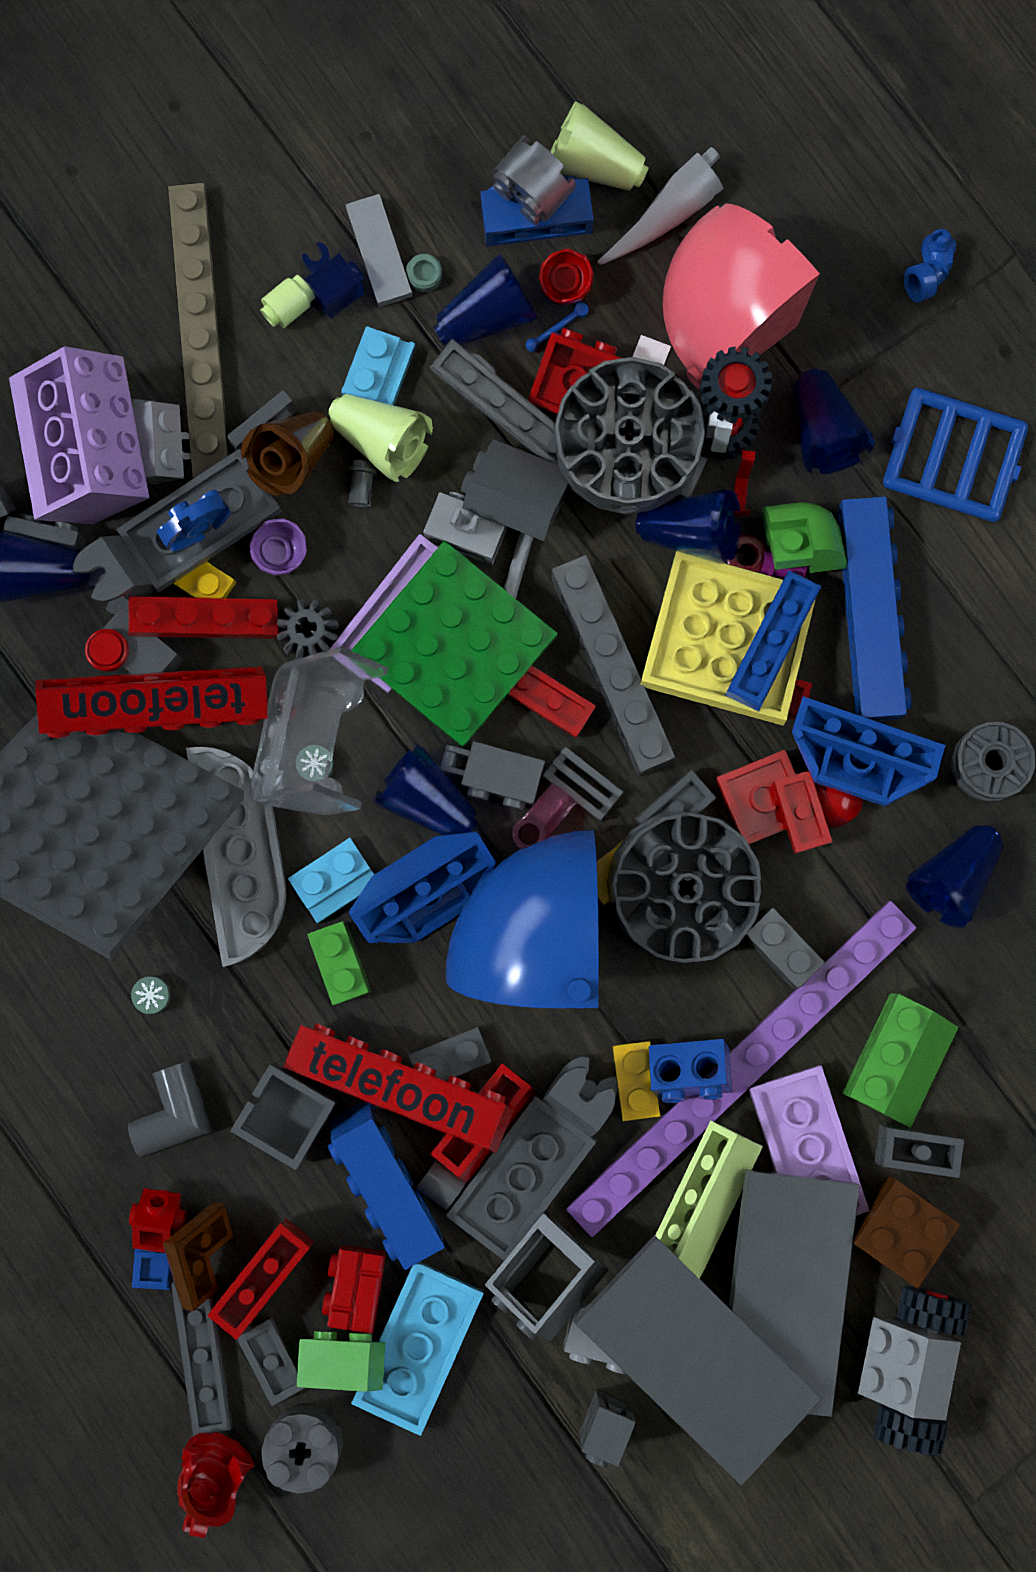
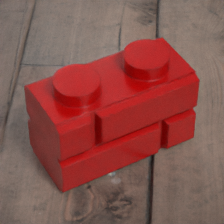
(355, 1288)

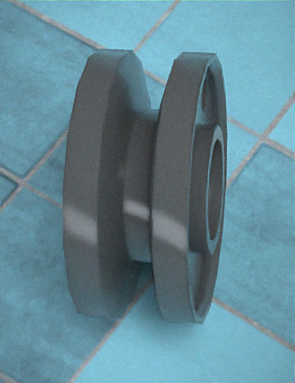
(1011, 749)

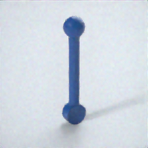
(580, 311)

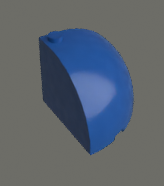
(532, 929)

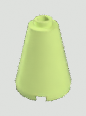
(597, 152)
(382, 433)

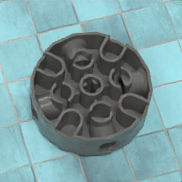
(664, 427)
(721, 886)

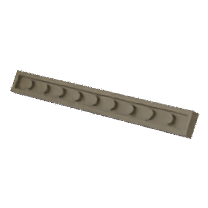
(198, 326)

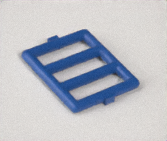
(960, 500)

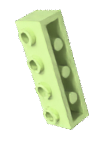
(707, 1195)

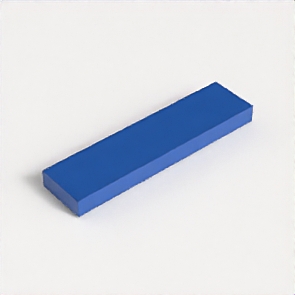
(773, 640)

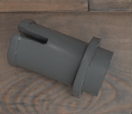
(361, 483)

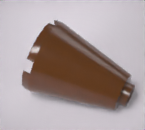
(286, 451)

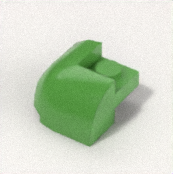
(803, 536)

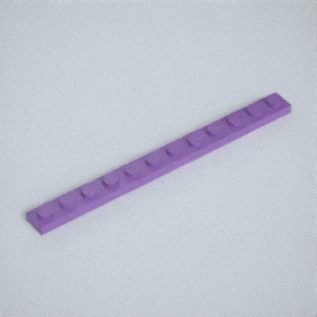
(748, 1063)

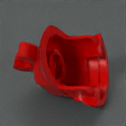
(209, 1480)

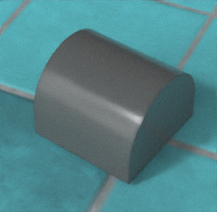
(441, 1185)

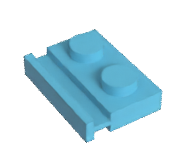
(379, 367)
(332, 880)

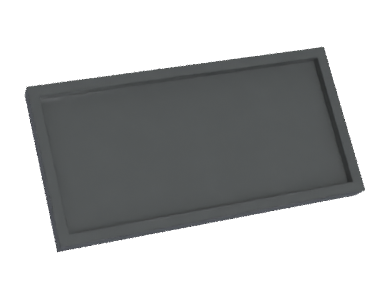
(796, 1271)
(697, 1360)

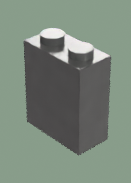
(515, 489)

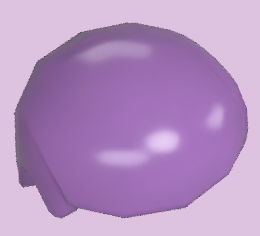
(278, 547)

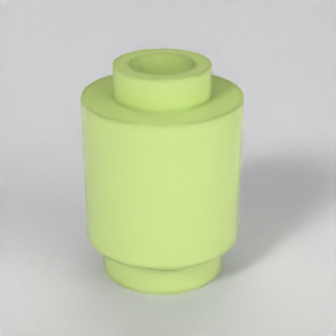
(287, 301)

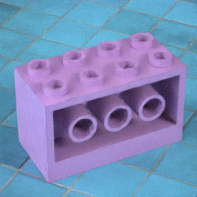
(78, 436)

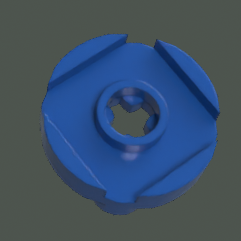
(192, 520)

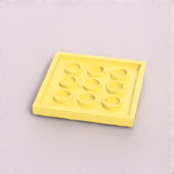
(706, 630)

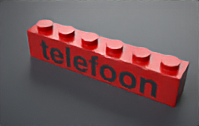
(150, 701)
(398, 1088)

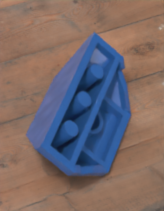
(863, 754)
(422, 889)

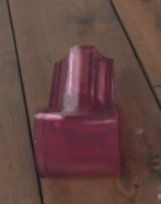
(545, 814)

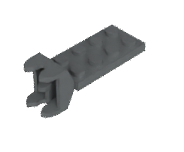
(138, 558)
(535, 1159)

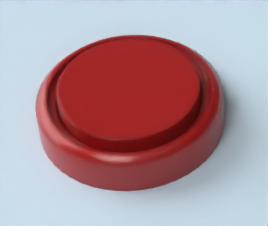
(107, 650)

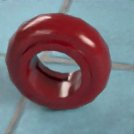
(757, 546)

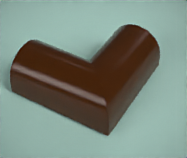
(190, 1252)

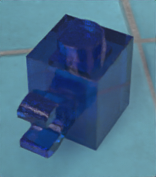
(333, 281)

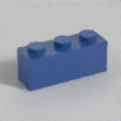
(507, 225)

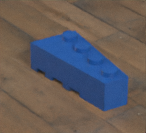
(384, 1185)

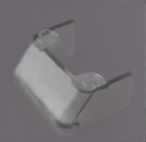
(303, 730)

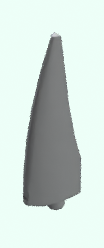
(680, 198)

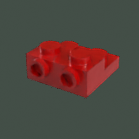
(563, 364)

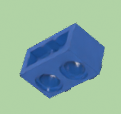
(691, 1059)

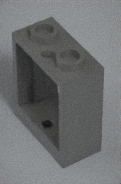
(521, 1261)

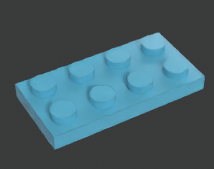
(421, 1346)

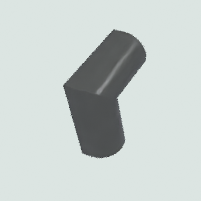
(182, 1116)

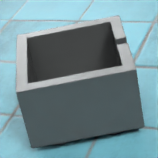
(286, 1117)

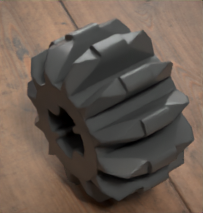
(304, 616)

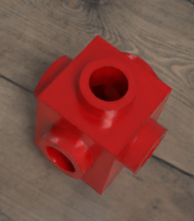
(156, 1219)

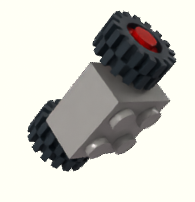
(914, 1369)

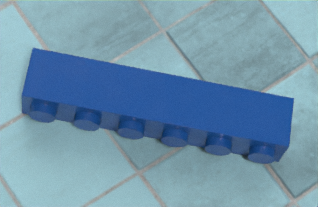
(872, 609)

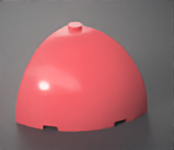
(733, 288)

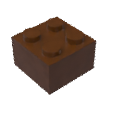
(903, 1231)

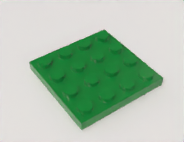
(455, 643)

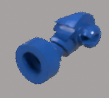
(924, 278)

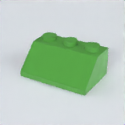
(900, 1059)

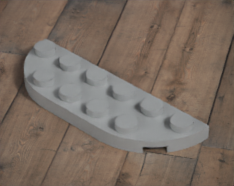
(242, 865)

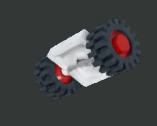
(731, 399)

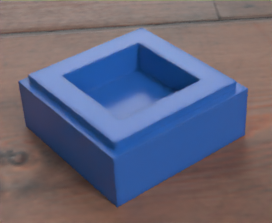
(151, 1270)

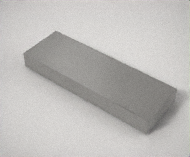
(379, 250)

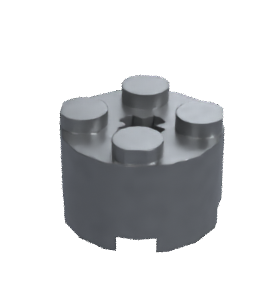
(533, 180)
(299, 1471)

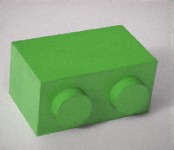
(339, 963)
(340, 1363)

